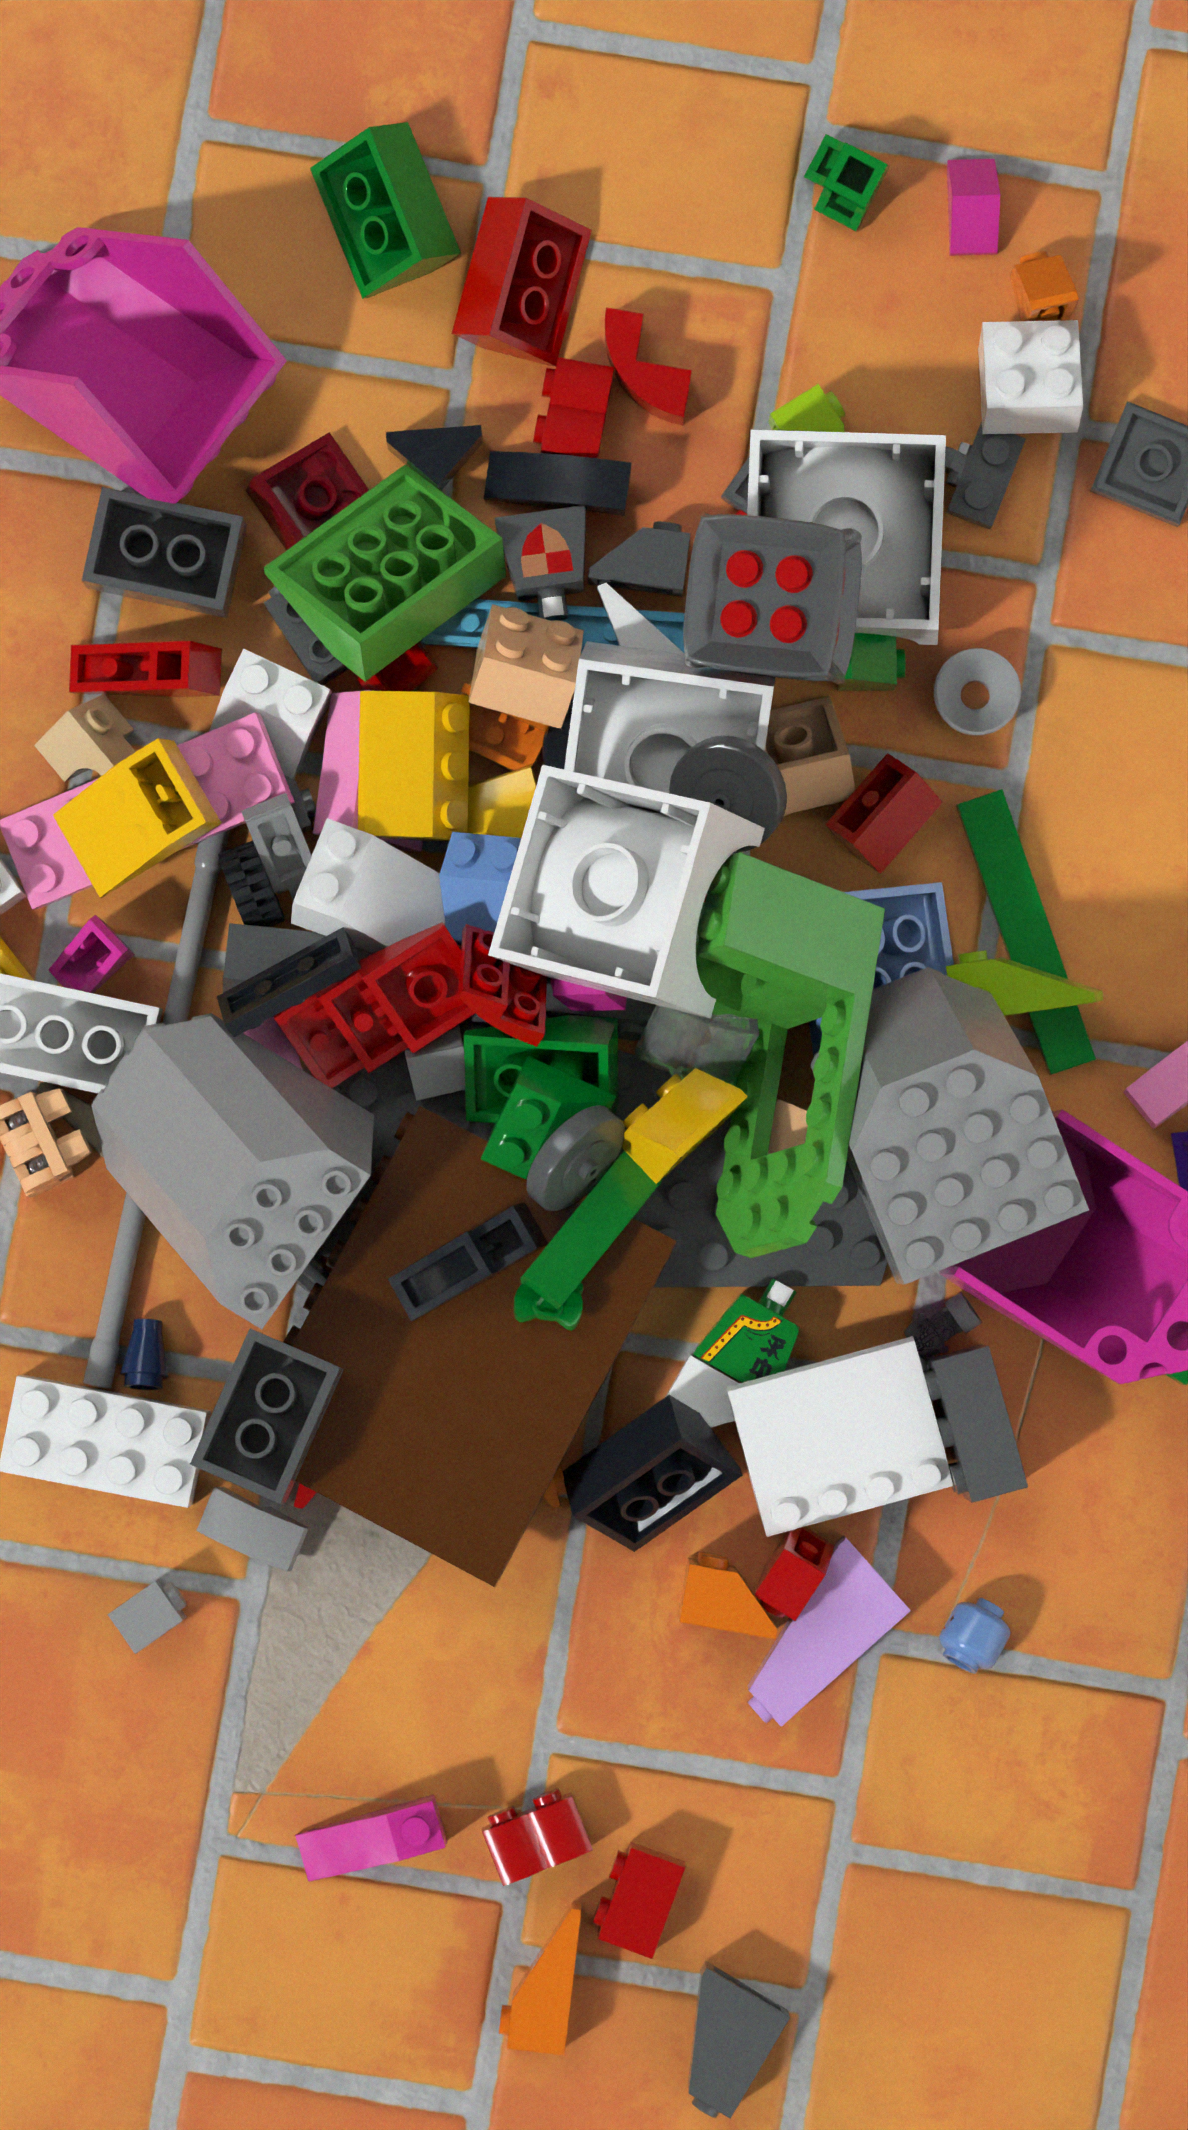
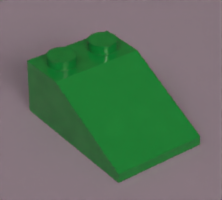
(571, 1043)

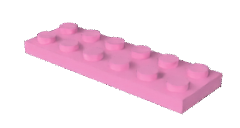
(231, 765)

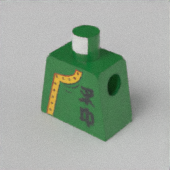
(752, 1336)

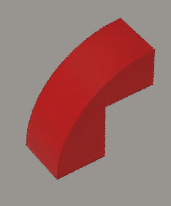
(652, 386)

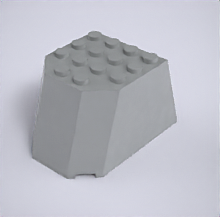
(952, 1129)

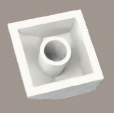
(287, 703)

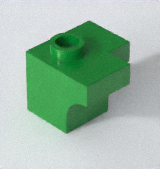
(848, 181)

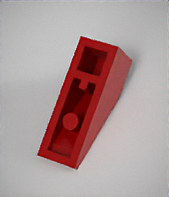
(146, 669)

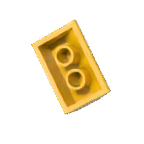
(413, 764)

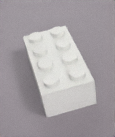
(103, 1440)

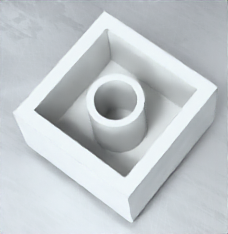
(1030, 377)

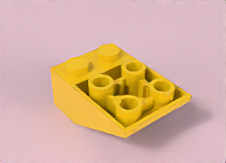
(136, 815)

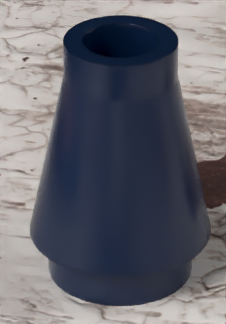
(145, 1357)

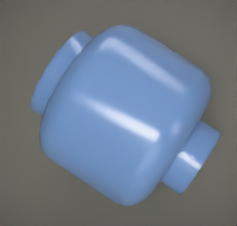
(974, 1635)

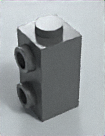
(309, 649)

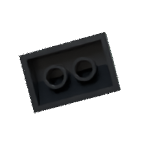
(649, 1474)

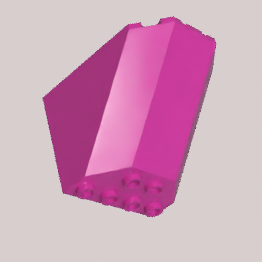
(132, 354)
(1106, 1279)

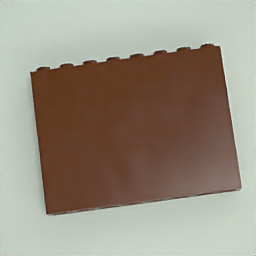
(465, 1412)

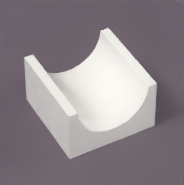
(882, 488)
(648, 708)
(616, 887)

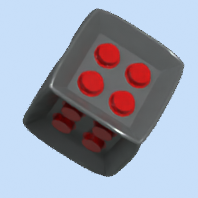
(772, 597)

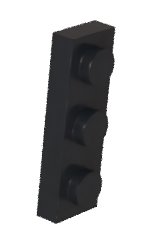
(288, 982)

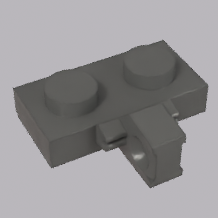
(981, 475)

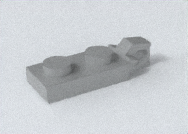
(279, 842)

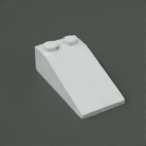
(66, 1032)

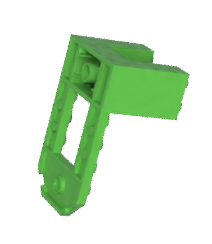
(786, 956)

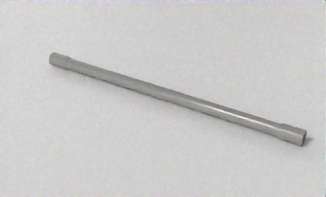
(105, 1345)

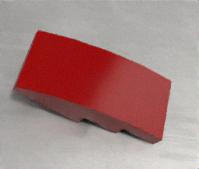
(388, 1005)

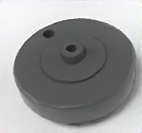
(733, 777)
(575, 1158)

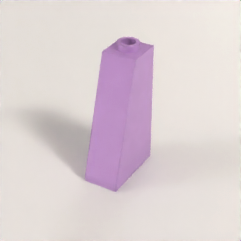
(832, 1631)

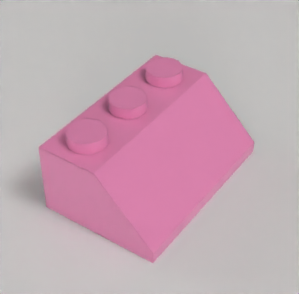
(340, 769)

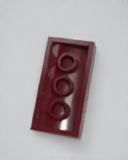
(306, 489)

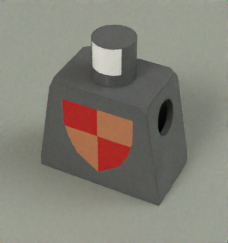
(545, 556)

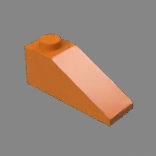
(543, 1996)

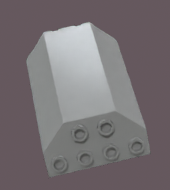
(232, 1156)

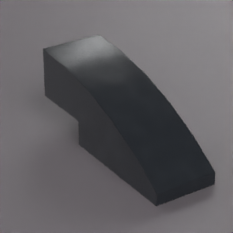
(558, 481)
(468, 1261)

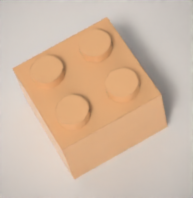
(526, 666)

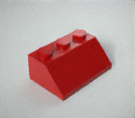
(521, 280)

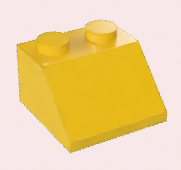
(679, 1121)

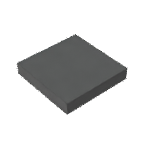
(1146, 465)

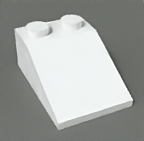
(366, 889)

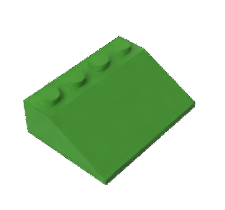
(388, 571)

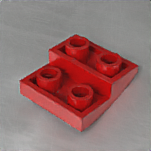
(500, 991)

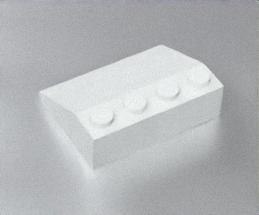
(839, 1436)

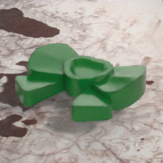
(531, 1305)

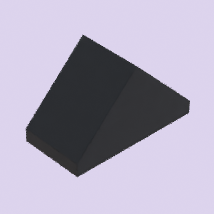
(436, 452)

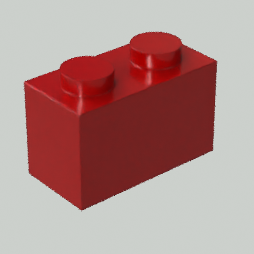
(884, 813)
(793, 1572)
(639, 1900)

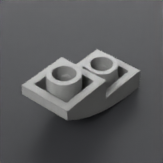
(252, 1529)

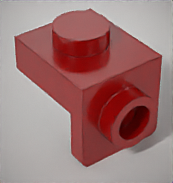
(403, 673)

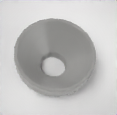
(991, 671)

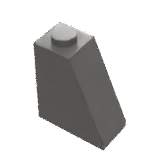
(730, 2040)

